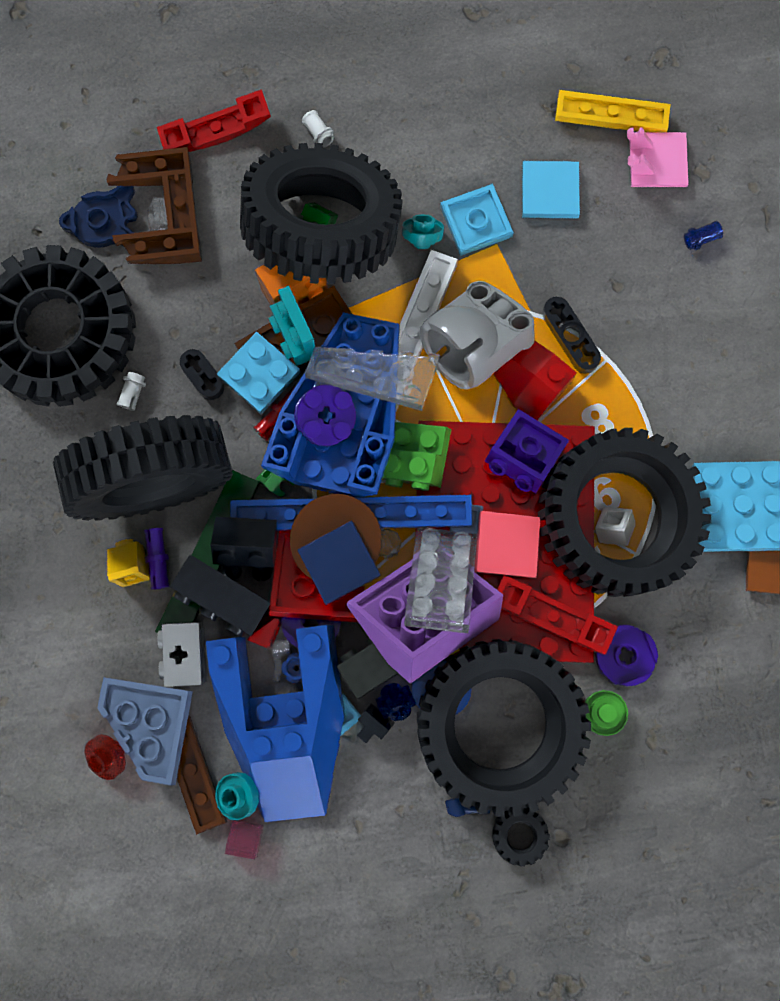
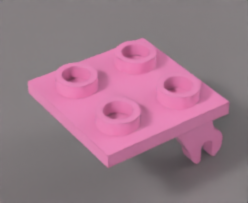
(658, 159)

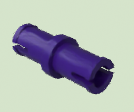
(156, 558)

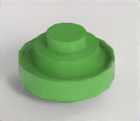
(607, 712)

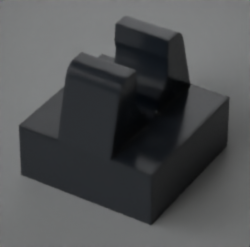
(373, 724)

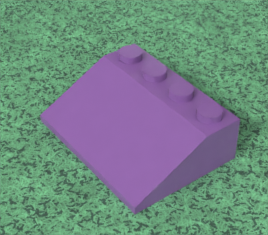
(414, 649)

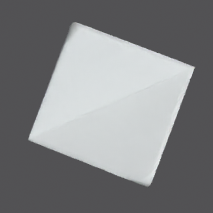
(615, 526)

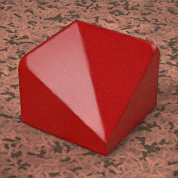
(266, 632)

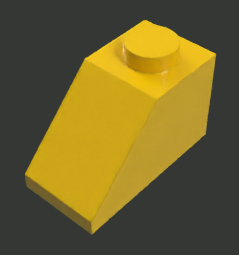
(127, 563)

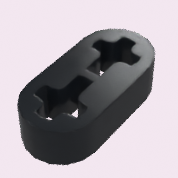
(206, 370)

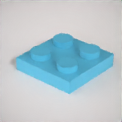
(258, 372)

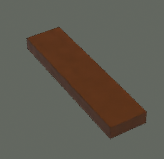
(197, 784)

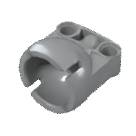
(480, 334)

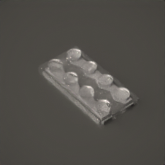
(441, 580)

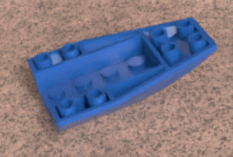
(358, 462)

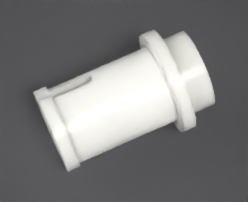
(317, 128)
(131, 390)

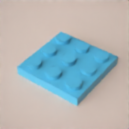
(742, 505)

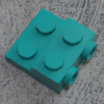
(291, 324)

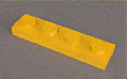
(611, 112)

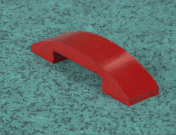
(218, 126)
(555, 616)

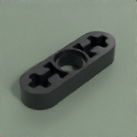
(553, 322)

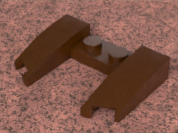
(174, 172)

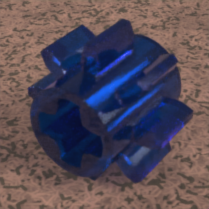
(395, 702)

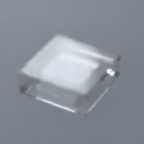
(157, 215)

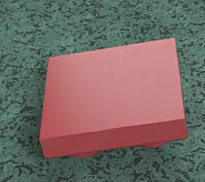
(507, 544)

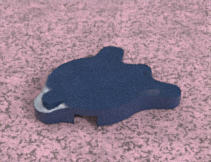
(100, 216)

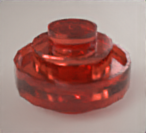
(105, 757)

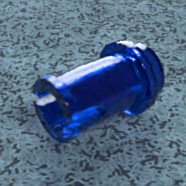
(697, 237)

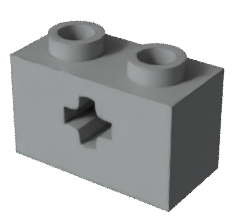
(192, 668)

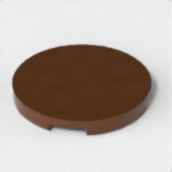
(328, 514)

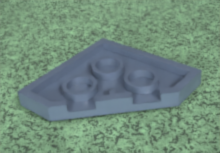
(147, 725)

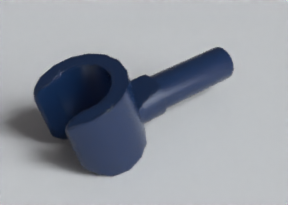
(455, 808)

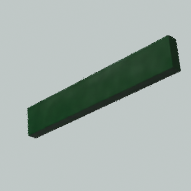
(237, 488)

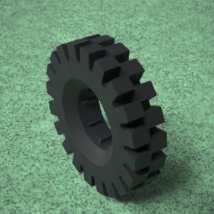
(97, 346)

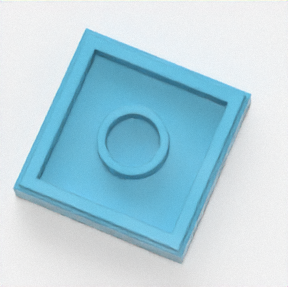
(550, 189)
(476, 219)

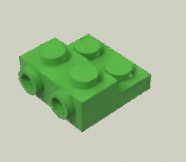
(417, 456)

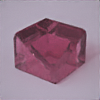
(244, 839)

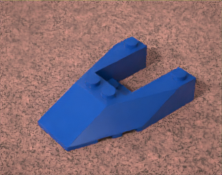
(287, 738)

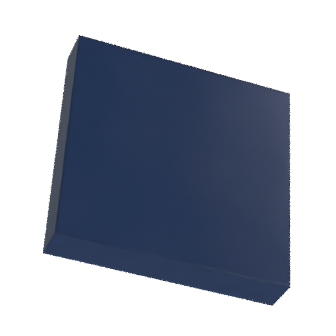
(339, 562)

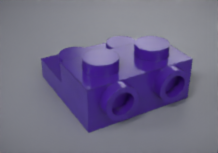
(526, 451)

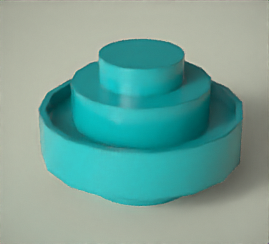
(422, 231)
(237, 796)

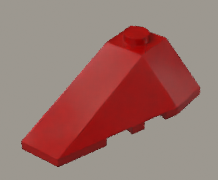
(534, 379)

